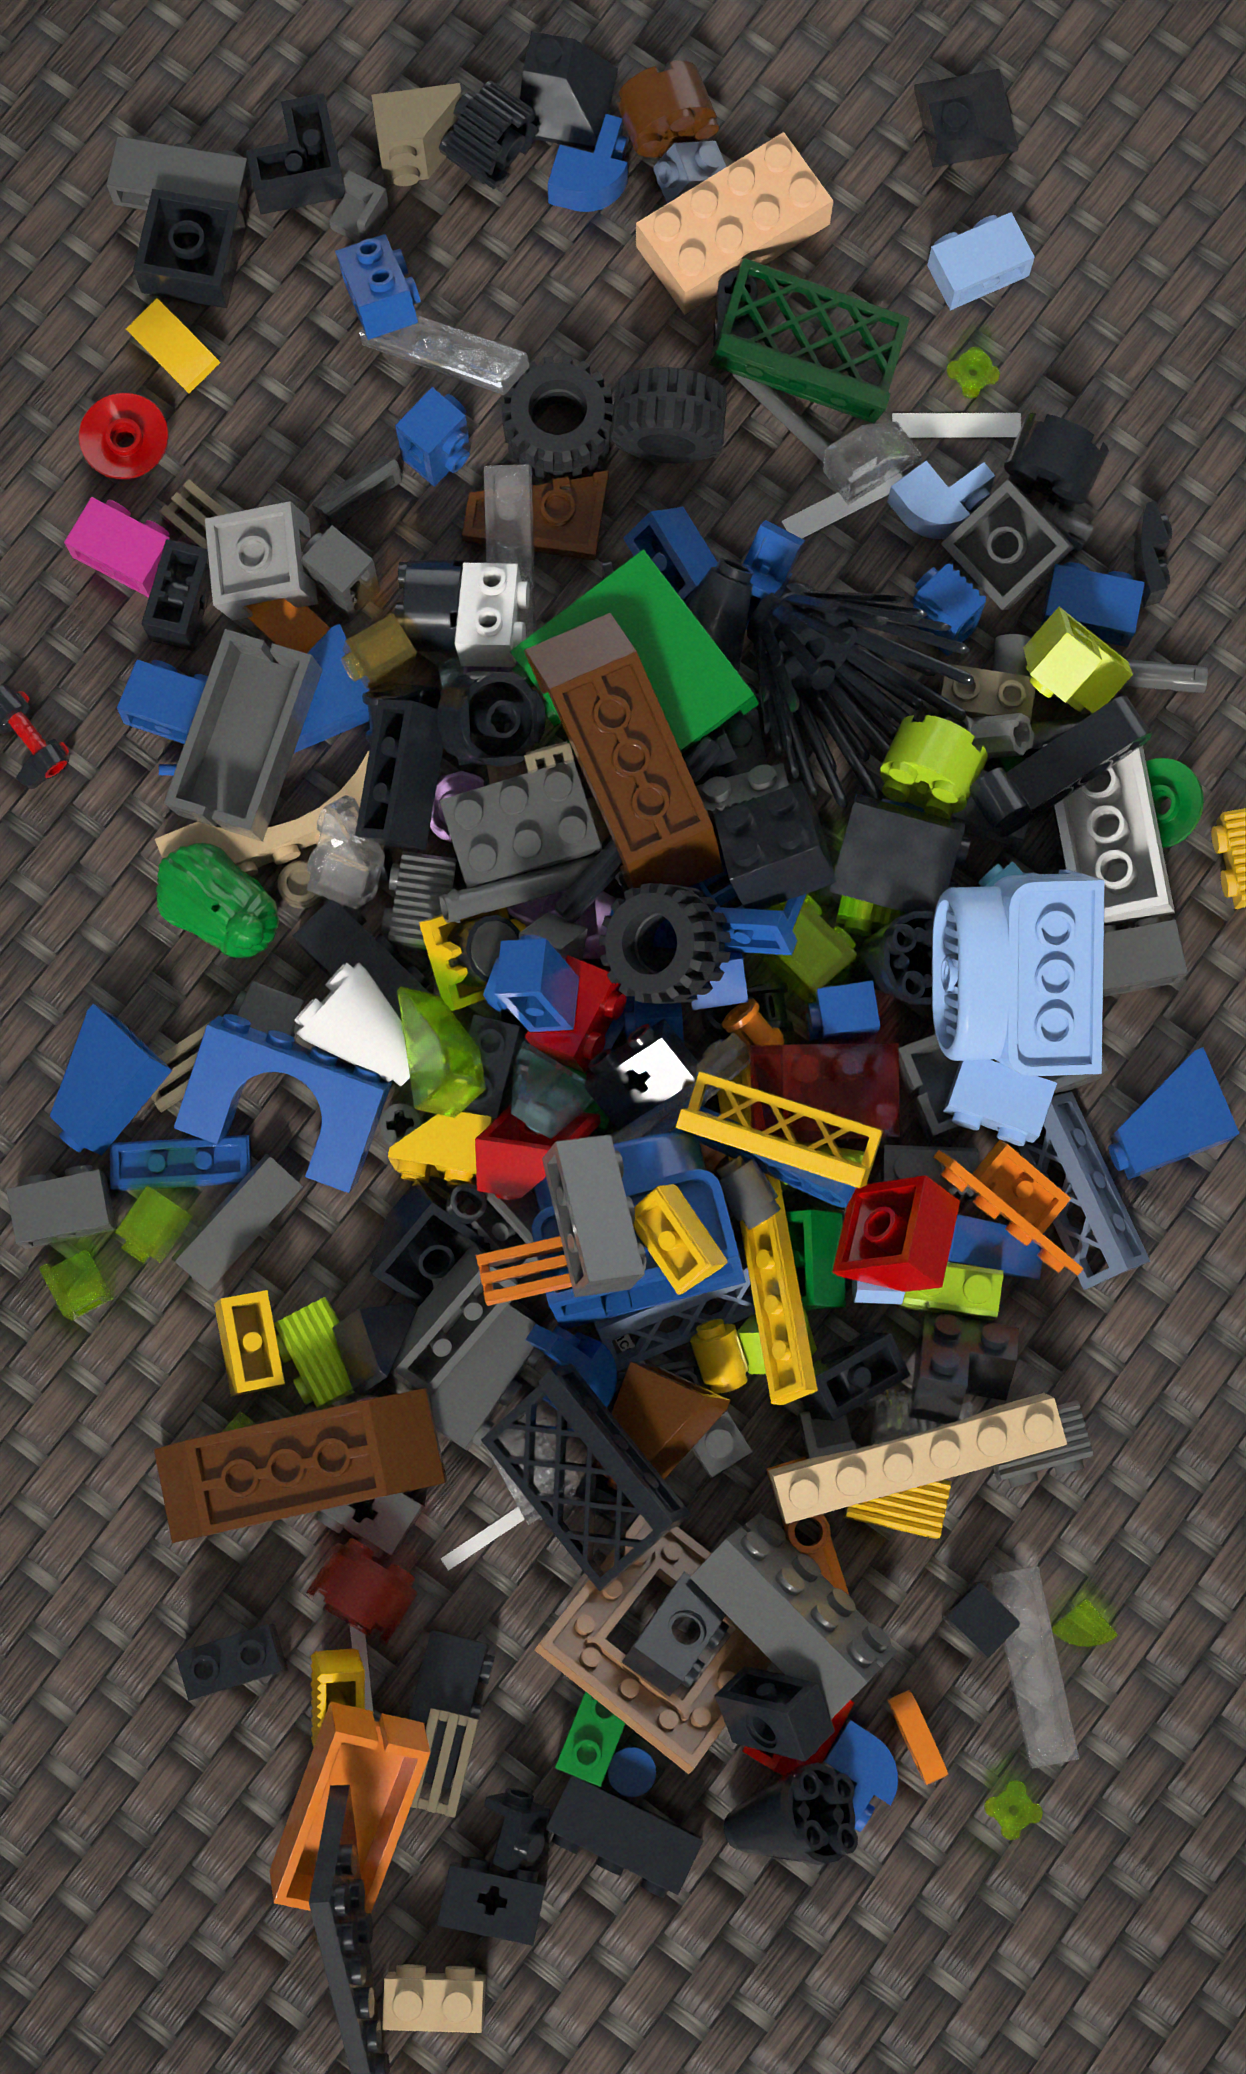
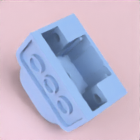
(1021, 973)

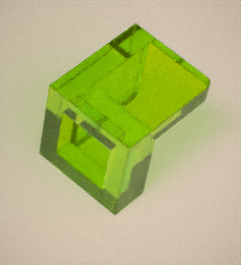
(76, 1285)

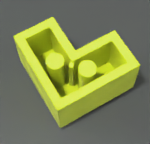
(1074, 664)

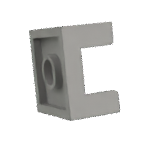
(258, 558)

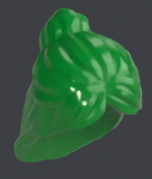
(216, 900)

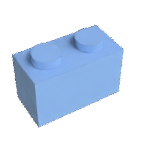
(980, 260)
(1000, 1100)

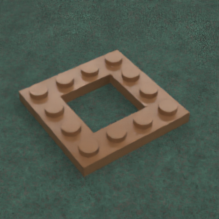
(581, 1652)

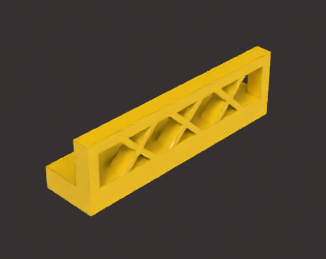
(775, 1147)

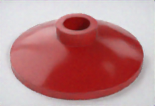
(121, 417)

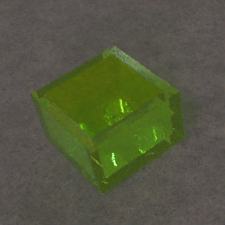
(820, 955)

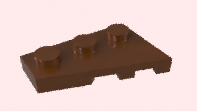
(564, 516)

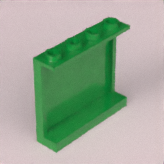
(681, 660)

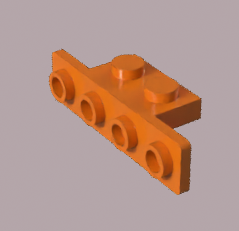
(1018, 1192)

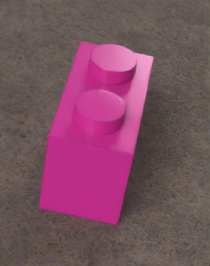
(118, 544)

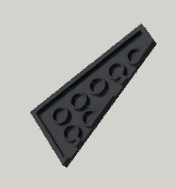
(345, 1936)

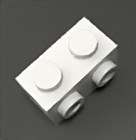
(490, 614)

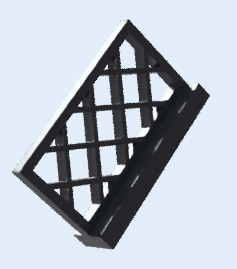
(619, 1459)

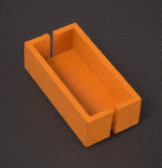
(383, 1770)

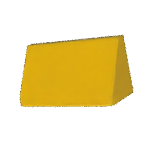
(676, 1238)

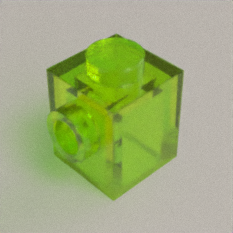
(152, 1226)

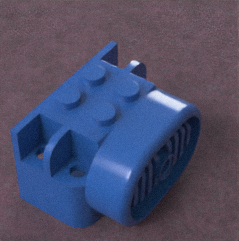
(648, 1164)

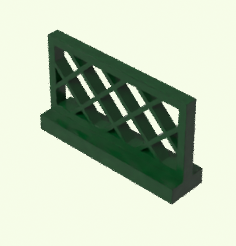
(804, 377)

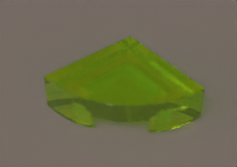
(1084, 1626)

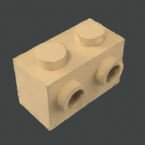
(434, 2000)

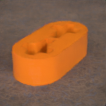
(917, 1737)

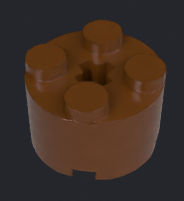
(666, 109)

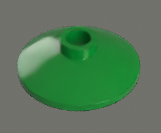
(1180, 784)

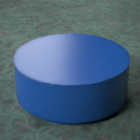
(632, 1771)

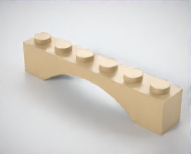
(280, 844)
(917, 1459)

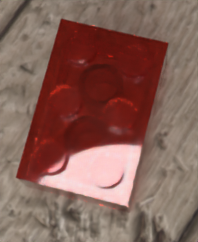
(841, 1079)

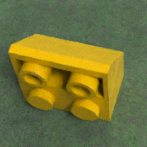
(440, 1149)

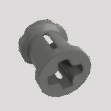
(390, 1118)

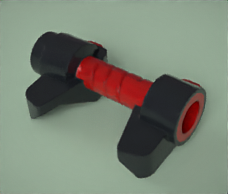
(47, 757)

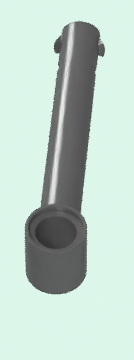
(1010, 658)
(516, 889)

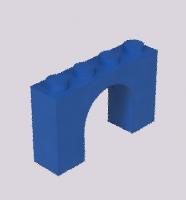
(347, 1094)

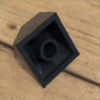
(567, 90)
(966, 118)
(420, 1243)

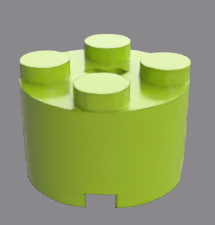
(932, 765)

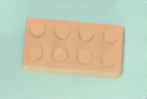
(741, 212)

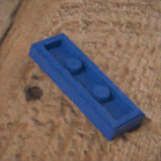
(179, 1163)

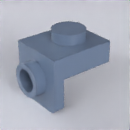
(687, 166)

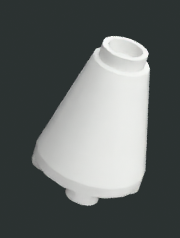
(357, 1025)

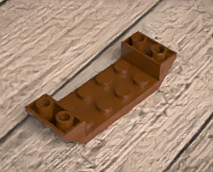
(627, 754)
(300, 1465)

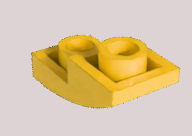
(173, 345)

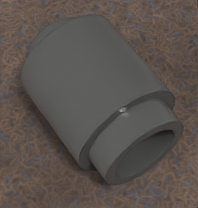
(747, 1191)

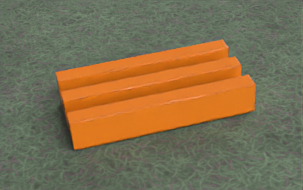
(519, 1253)

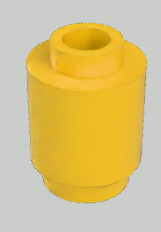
(720, 1356)

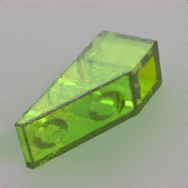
(440, 1055)

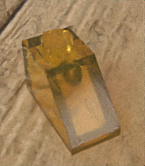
(378, 653)

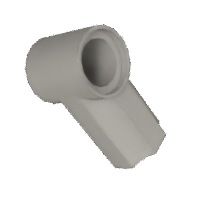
(999, 734)

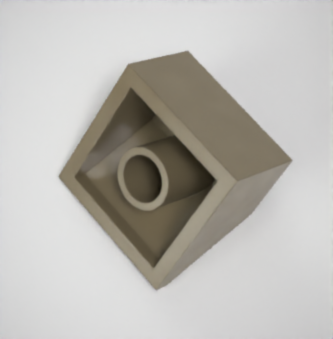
(411, 129)

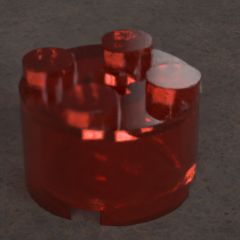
(363, 1590)

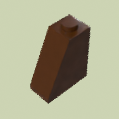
(664, 1414)

